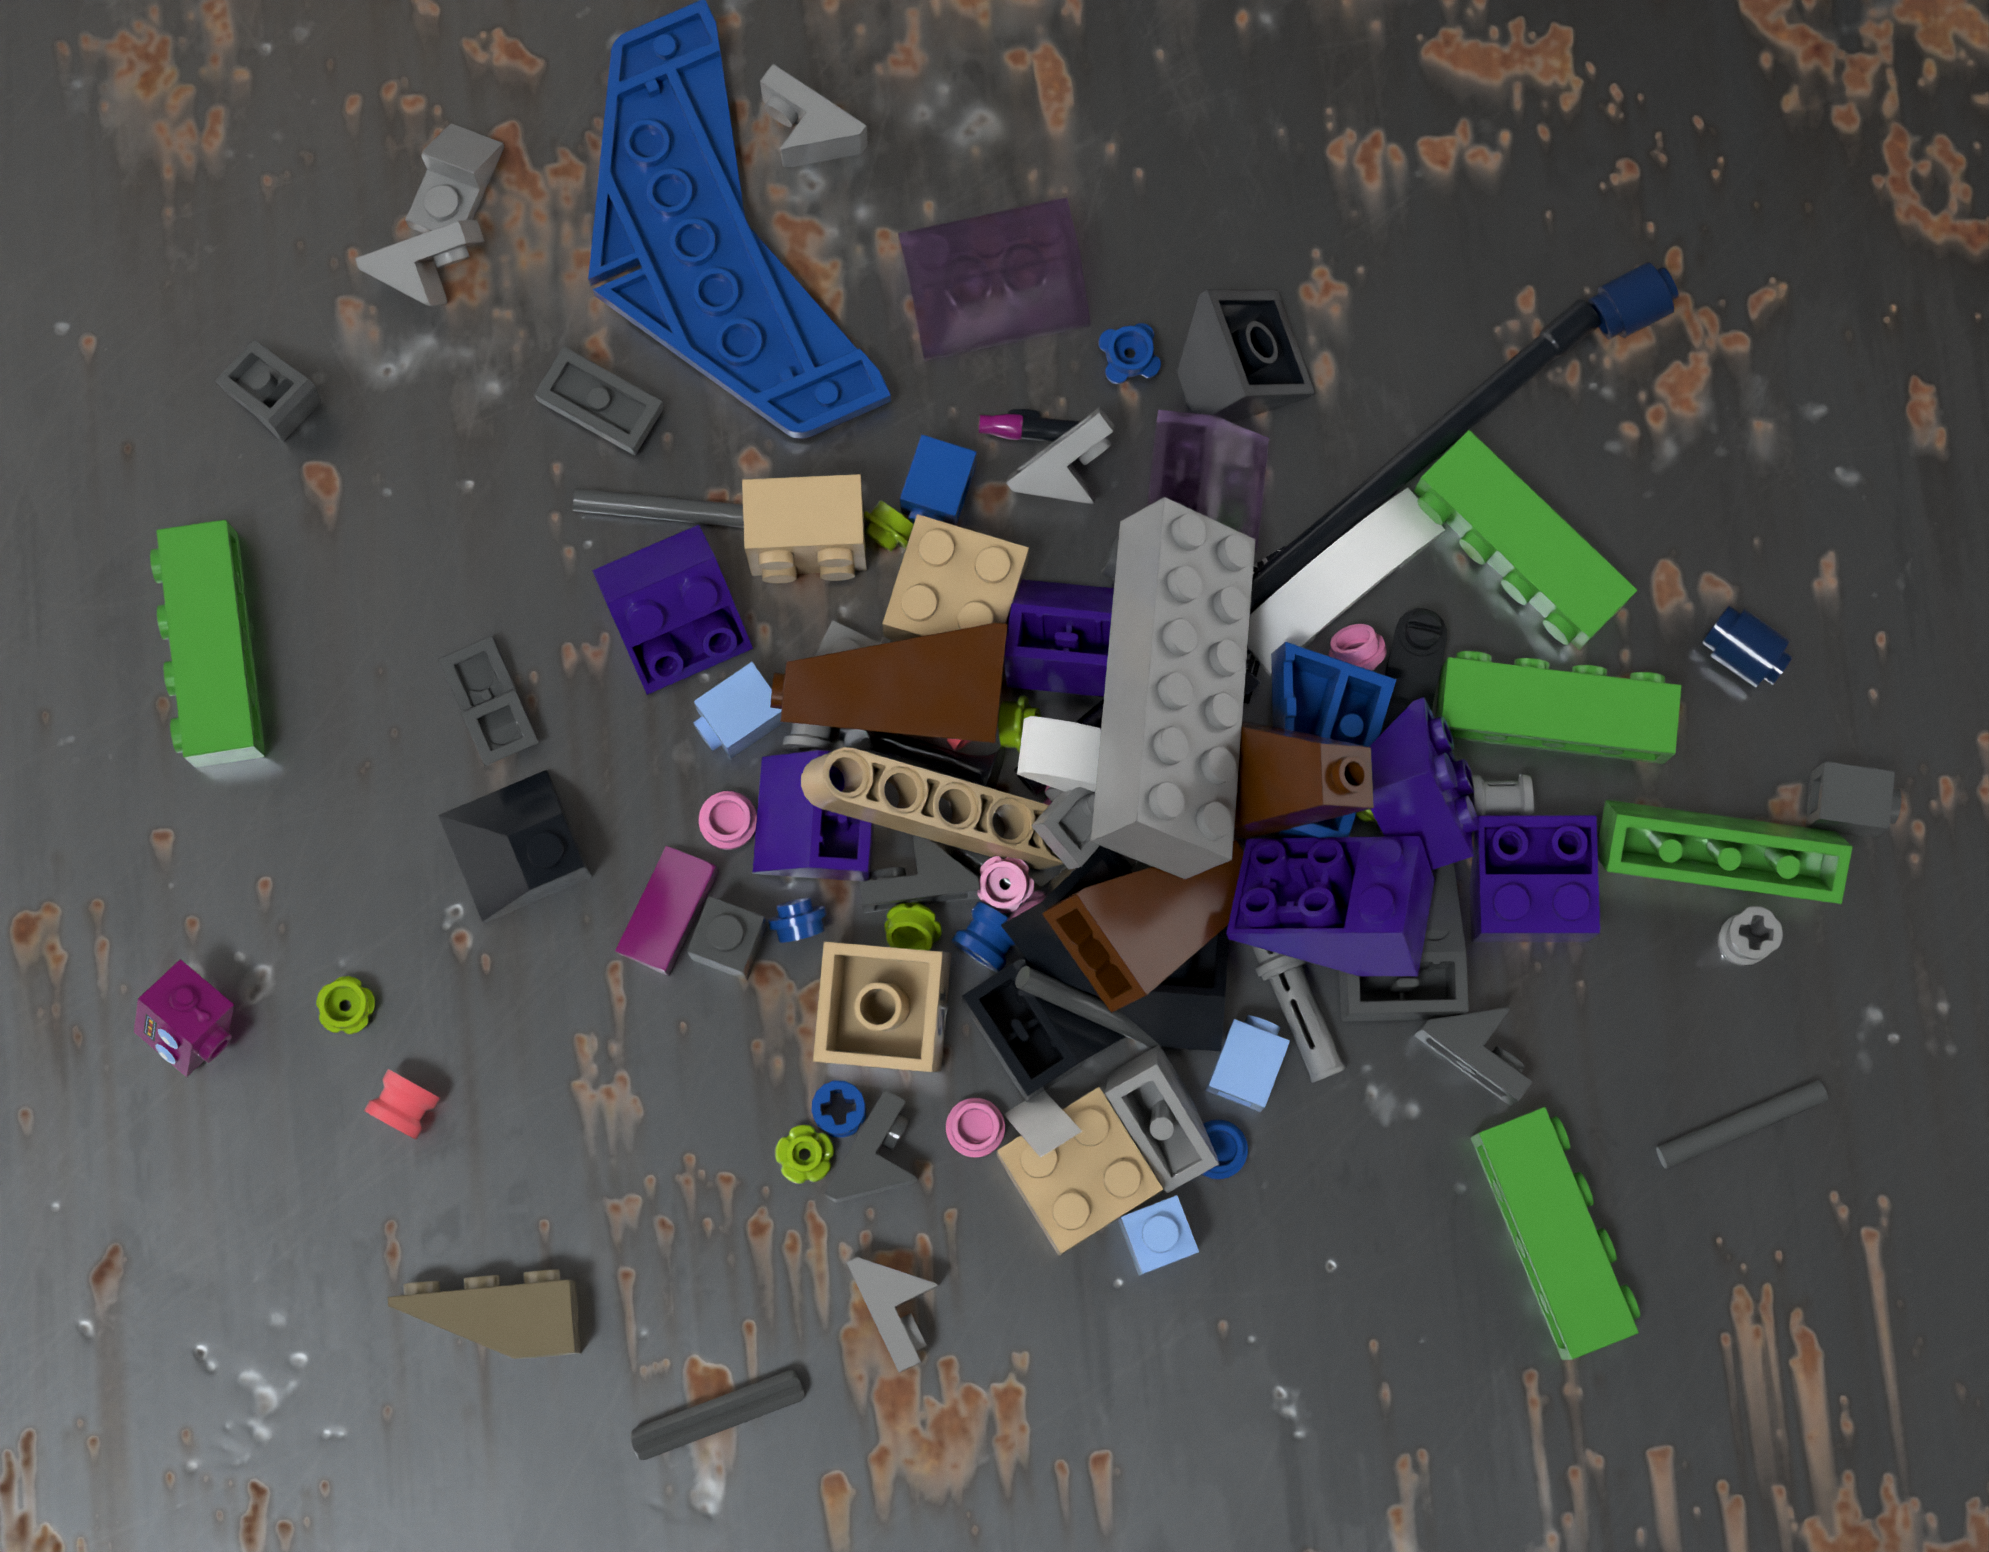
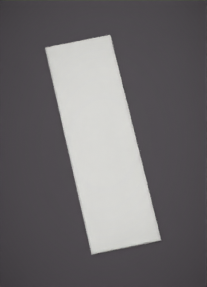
(1042, 1123)

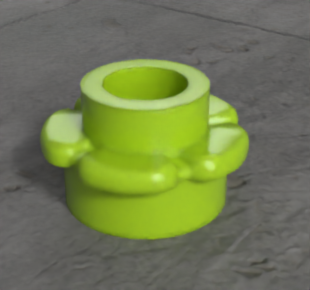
(888, 527)
(1011, 721)
(912, 927)
(334, 994)
(801, 1138)

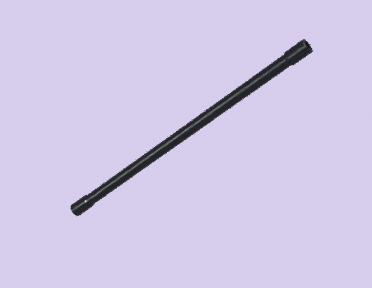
(1552, 342)

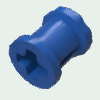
(823, 1099)

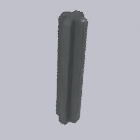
(717, 1415)

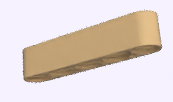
(919, 805)

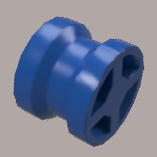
(985, 938)

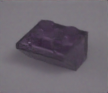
(1209, 468)

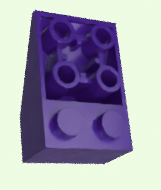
(1336, 901)

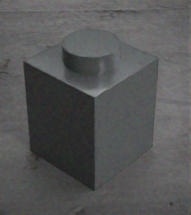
(1852, 799)
(727, 938)

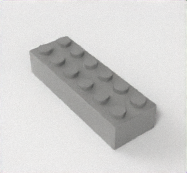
(1174, 690)

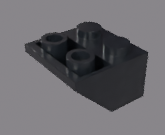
(1032, 1036)

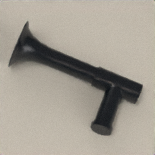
(975, 768)

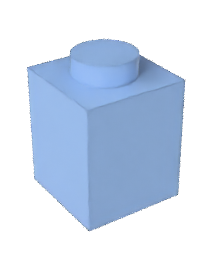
(737, 712)
(1248, 1062)
(1158, 1235)

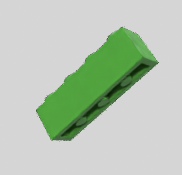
(1523, 541)
(208, 644)
(1559, 709)
(1723, 851)
(1555, 1233)

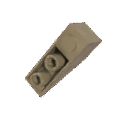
(510, 1319)

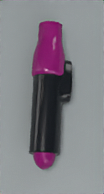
(1024, 425)

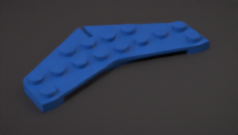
(705, 276)

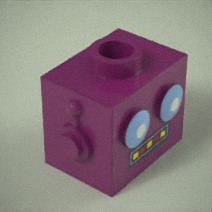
(184, 1018)

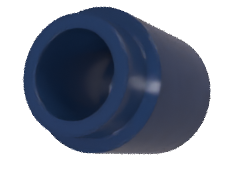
(1634, 300)
(1748, 647)

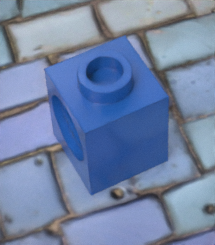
(938, 481)

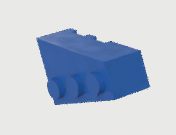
(1327, 701)

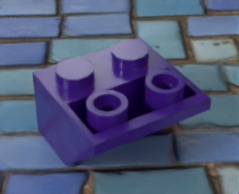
(673, 609)
(1059, 638)
(1422, 786)
(800, 837)
(1535, 879)

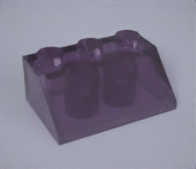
(994, 279)

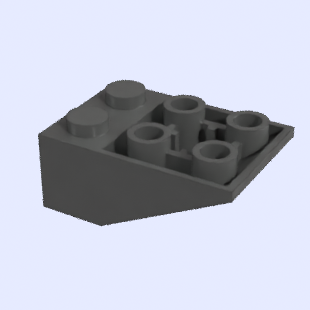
(1442, 977)

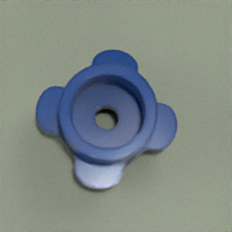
(1129, 337)

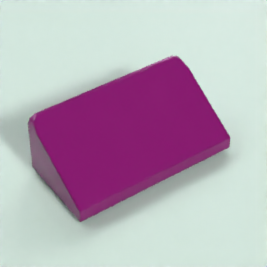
(667, 910)

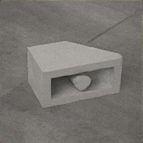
(1161, 1118)

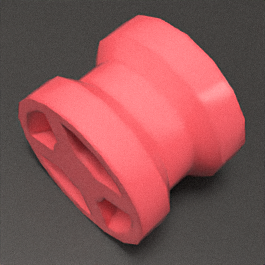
(402, 1104)

